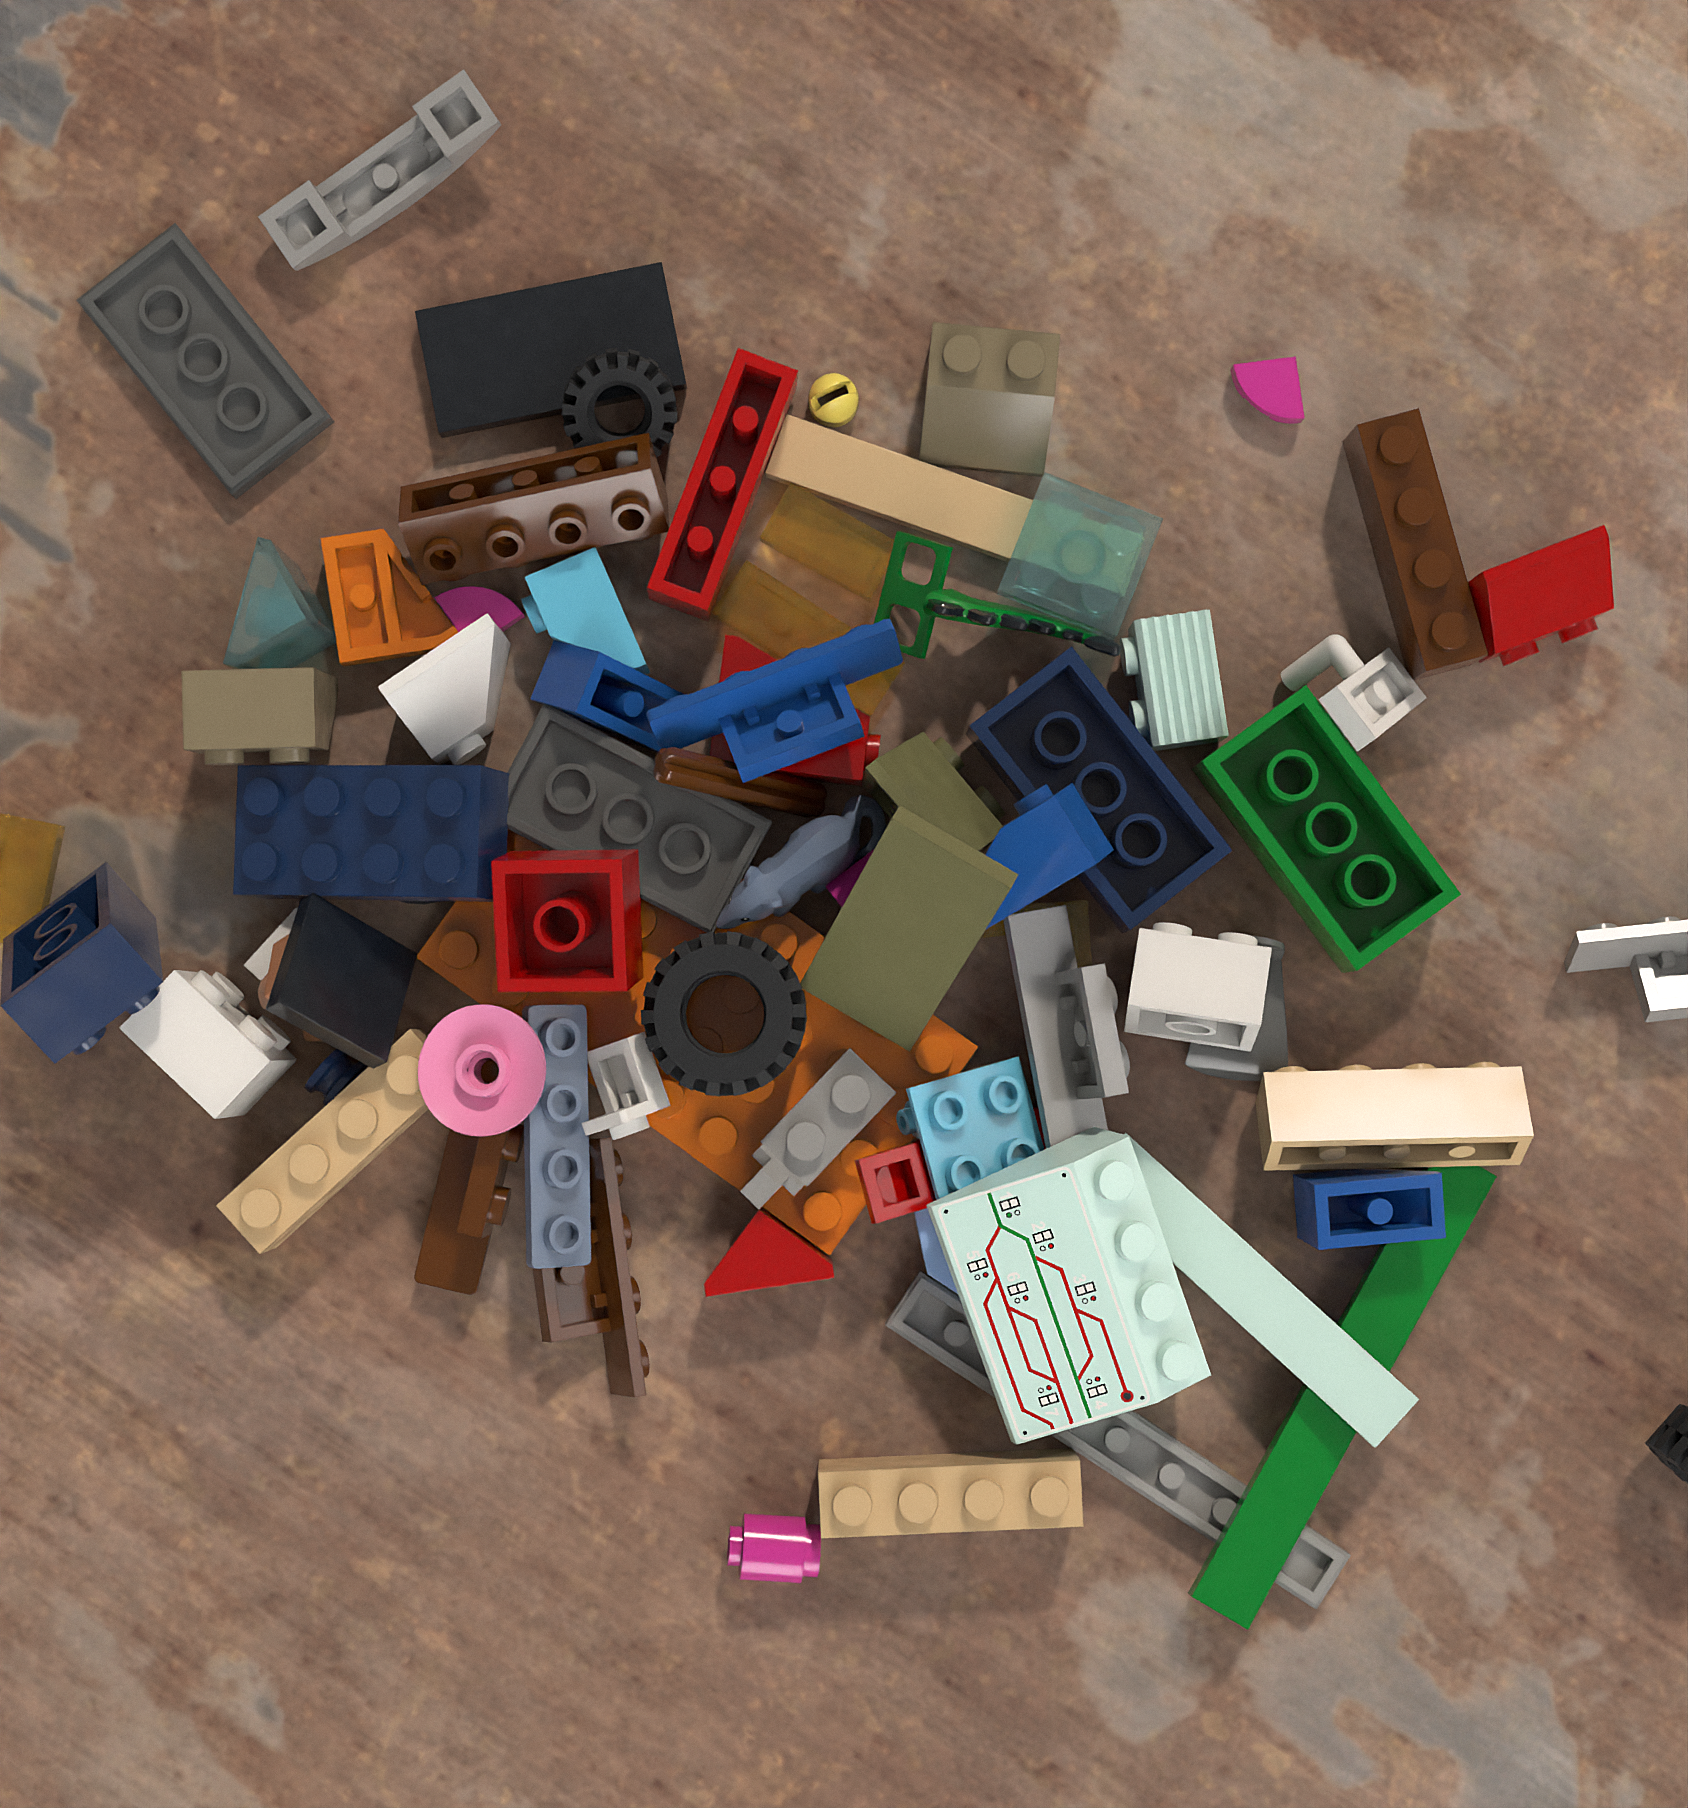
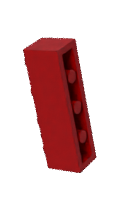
(722, 484)

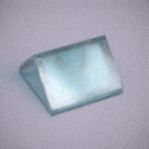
(277, 615)

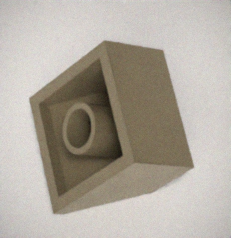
(989, 399)
(257, 712)

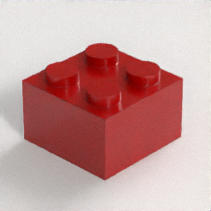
(567, 920)

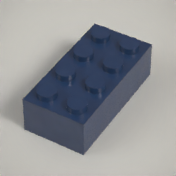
(1070, 731)
(369, 831)

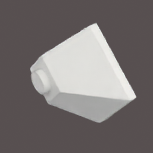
(453, 692)

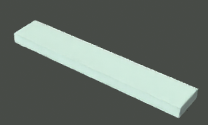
(1274, 1309)

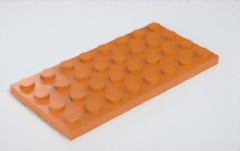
(726, 1018)

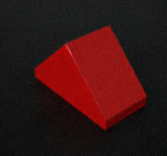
(767, 1257)

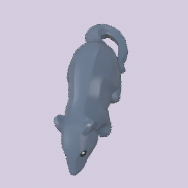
(805, 863)

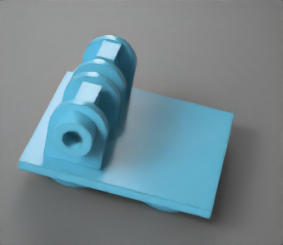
(972, 1124)

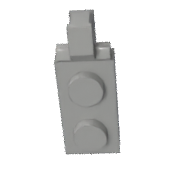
(817, 1128)

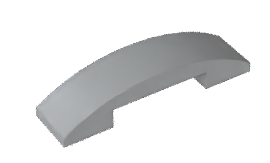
(384, 178)

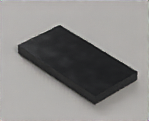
(515, 350)

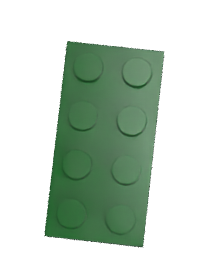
(1326, 831)

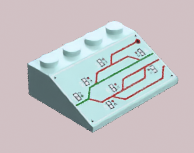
(1069, 1286)

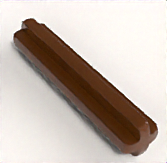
(722, 779)

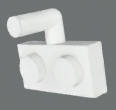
(1367, 698)

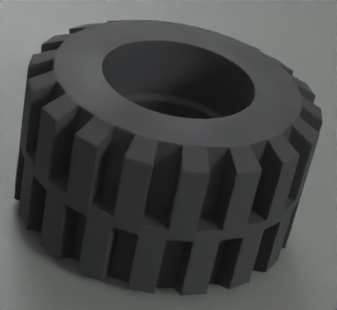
(667, 1023)

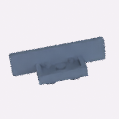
(557, 1145)

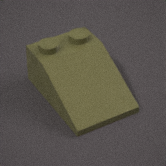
(927, 782)

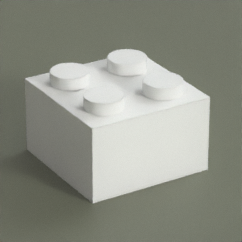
(1198, 987)
(211, 1042)

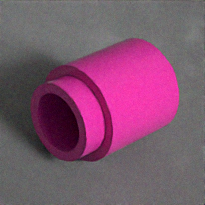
(774, 1548)

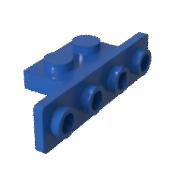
(785, 706)

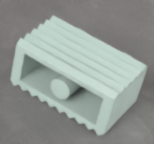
(1175, 680)

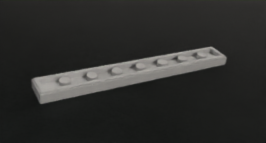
(1121, 1445)

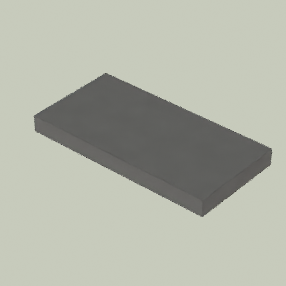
(205, 361)
(598, 794)

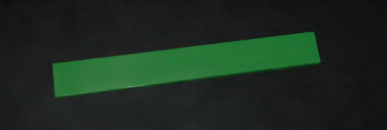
(1314, 1435)

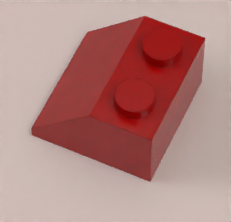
(1544, 595)

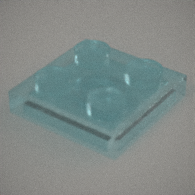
(1079, 556)

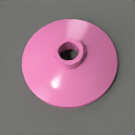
(452, 1070)

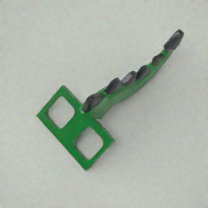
(949, 604)

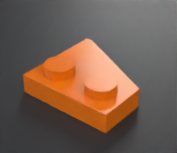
(379, 601)

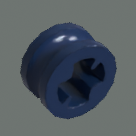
(334, 1075)

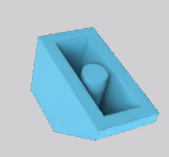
(582, 608)

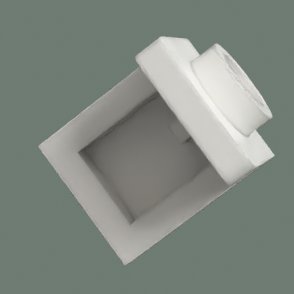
(627, 1086)

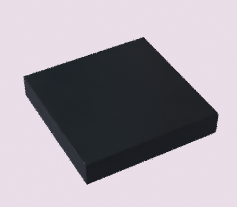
(342, 981)

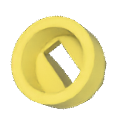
(839, 410)

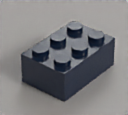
(81, 964)

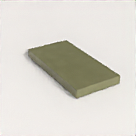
(907, 928)

